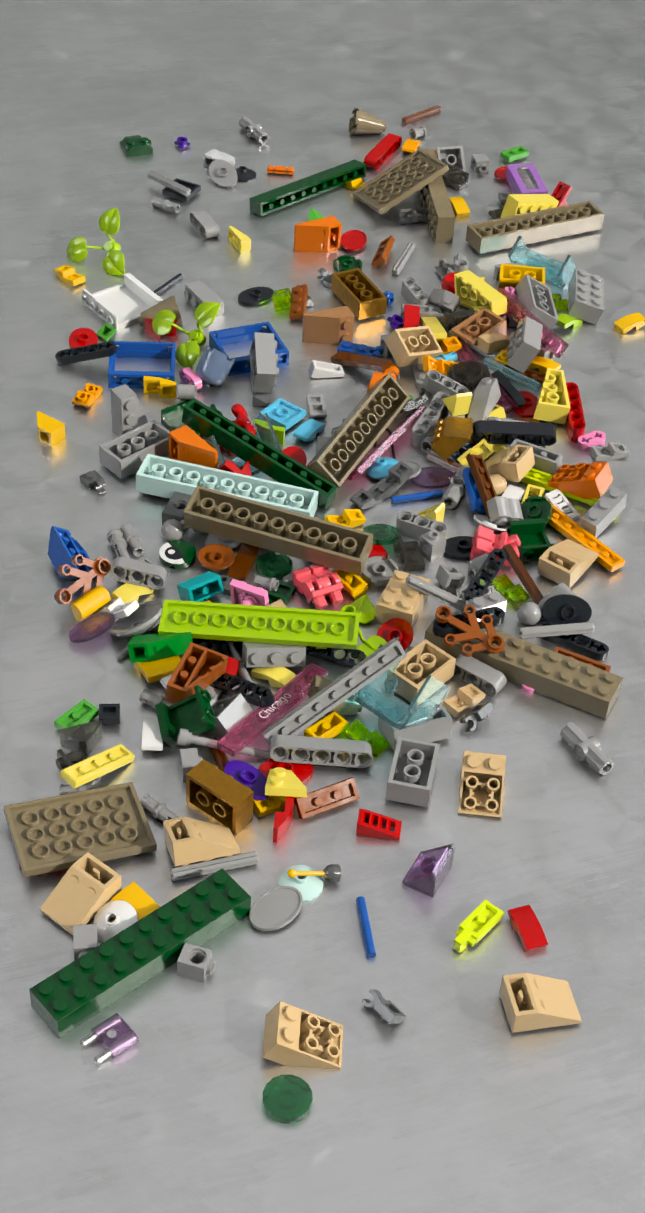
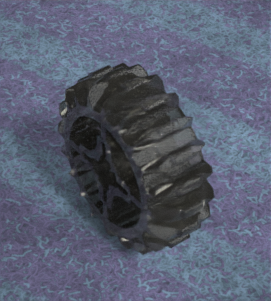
(468, 373)

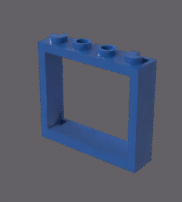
(243, 334)
(128, 349)

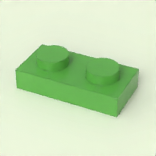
(514, 154)
(77, 715)

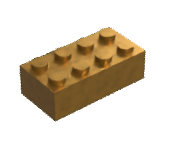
(358, 293)

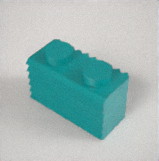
(200, 587)

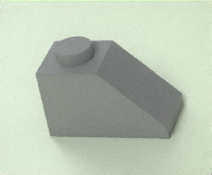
(444, 299)

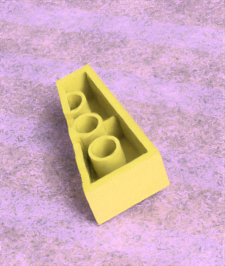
(526, 203)
(477, 294)
(553, 398)

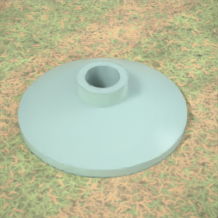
(309, 886)

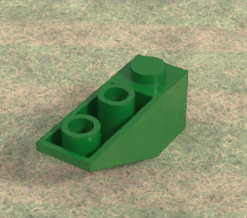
(158, 646)

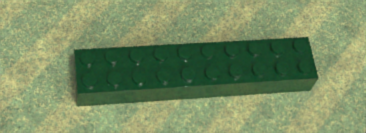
(138, 952)

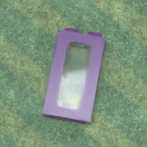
(525, 179)

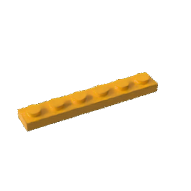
(578, 534)

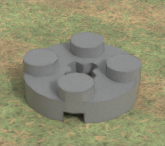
(380, 578)

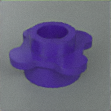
(182, 142)
(395, 321)

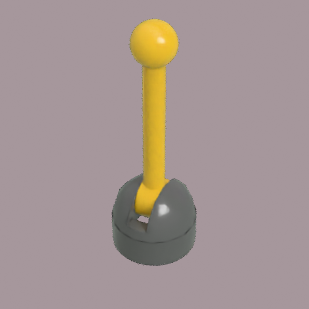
(331, 873)

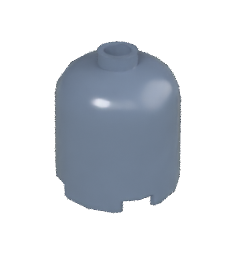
(213, 367)

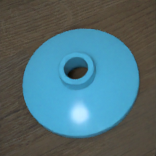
(380, 467)

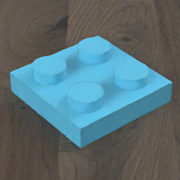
(284, 413)

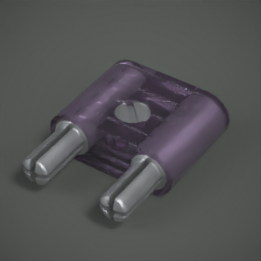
(113, 1036)

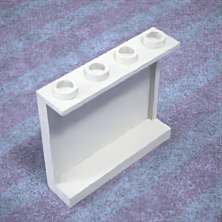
(121, 303)

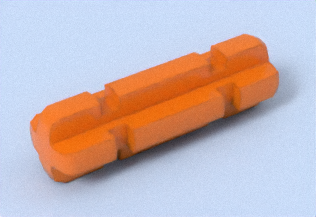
(281, 170)

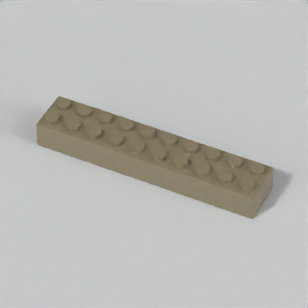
(438, 208)
(534, 226)
(359, 431)
(278, 530)
(545, 671)

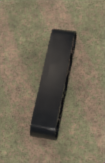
(506, 431)

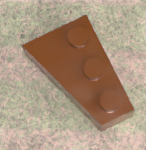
(196, 667)

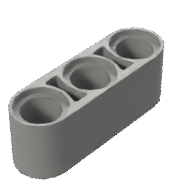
(204, 224)
(413, 292)
(436, 382)
(187, 391)
(415, 525)
(146, 569)
(479, 674)

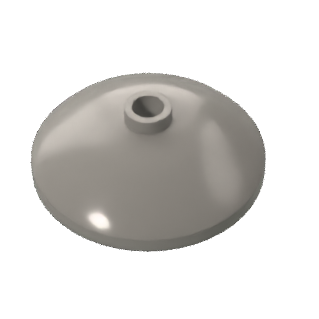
(139, 621)

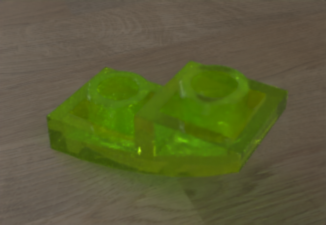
(359, 731)

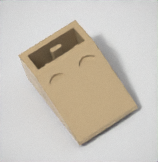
(511, 462)
(566, 562)
(481, 784)
(197, 841)
(81, 893)
(537, 1002)
(301, 1038)

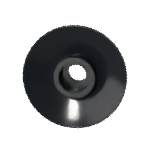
(245, 174)

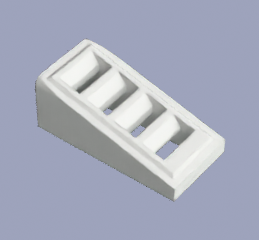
(325, 370)
(559, 500)

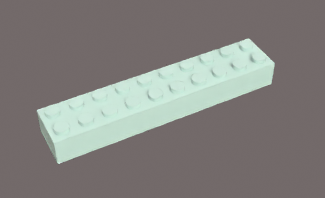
(164, 476)

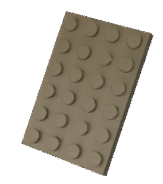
(400, 181)
(63, 828)

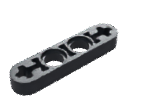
(86, 353)
(511, 391)
(485, 575)
(443, 629)
(571, 644)
(328, 655)
(267, 697)

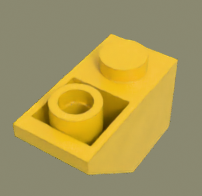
(49, 429)

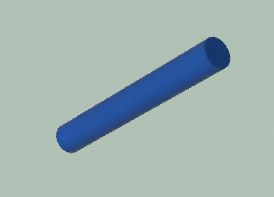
(417, 496)
(365, 926)

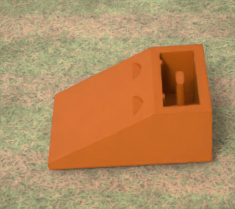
(318, 235)
(191, 448)
(583, 479)

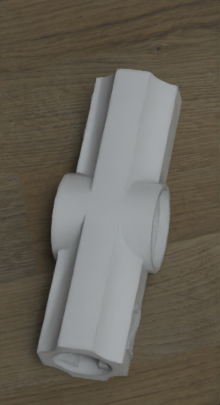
(253, 130)
(455, 490)
(587, 748)

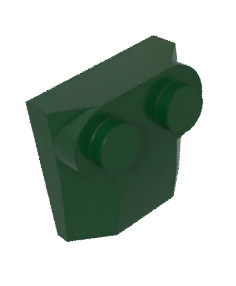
(136, 146)

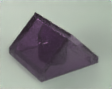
(430, 870)

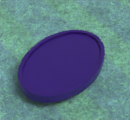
(248, 776)

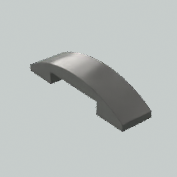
(385, 488)

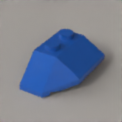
(62, 549)

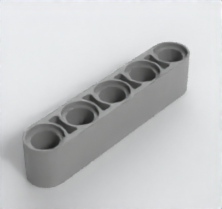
(426, 423)
(330, 756)

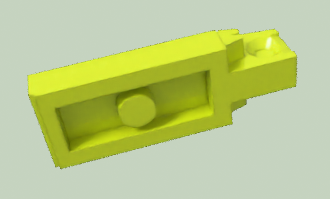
(477, 925)

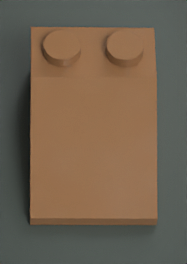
(479, 324)
(328, 326)

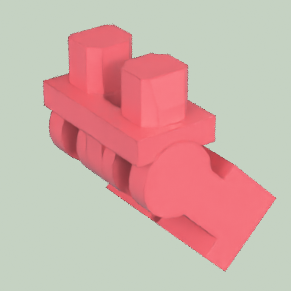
(485, 541)
(318, 584)

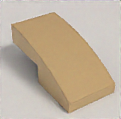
(465, 700)

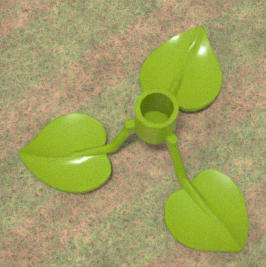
(114, 262)
(187, 353)
(367, 614)

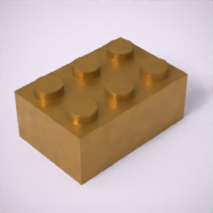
(219, 796)

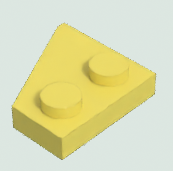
(284, 783)

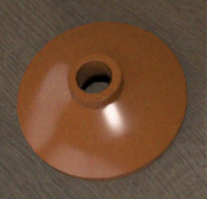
(216, 557)

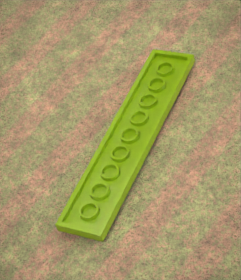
(261, 624)

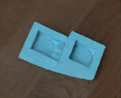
(308, 430)

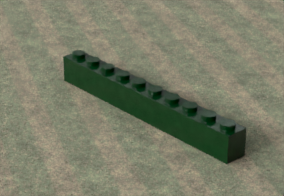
(306, 187)
(256, 451)

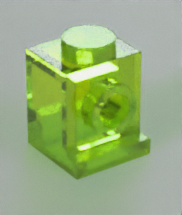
(281, 299)

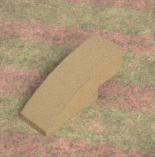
(492, 342)

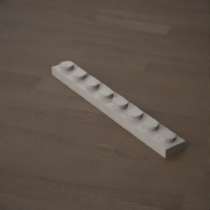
(337, 691)

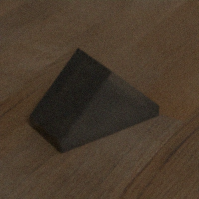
(81, 737)

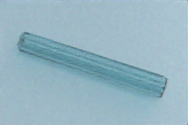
(511, 374)

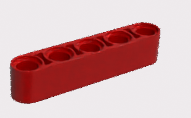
(383, 151)
(575, 420)

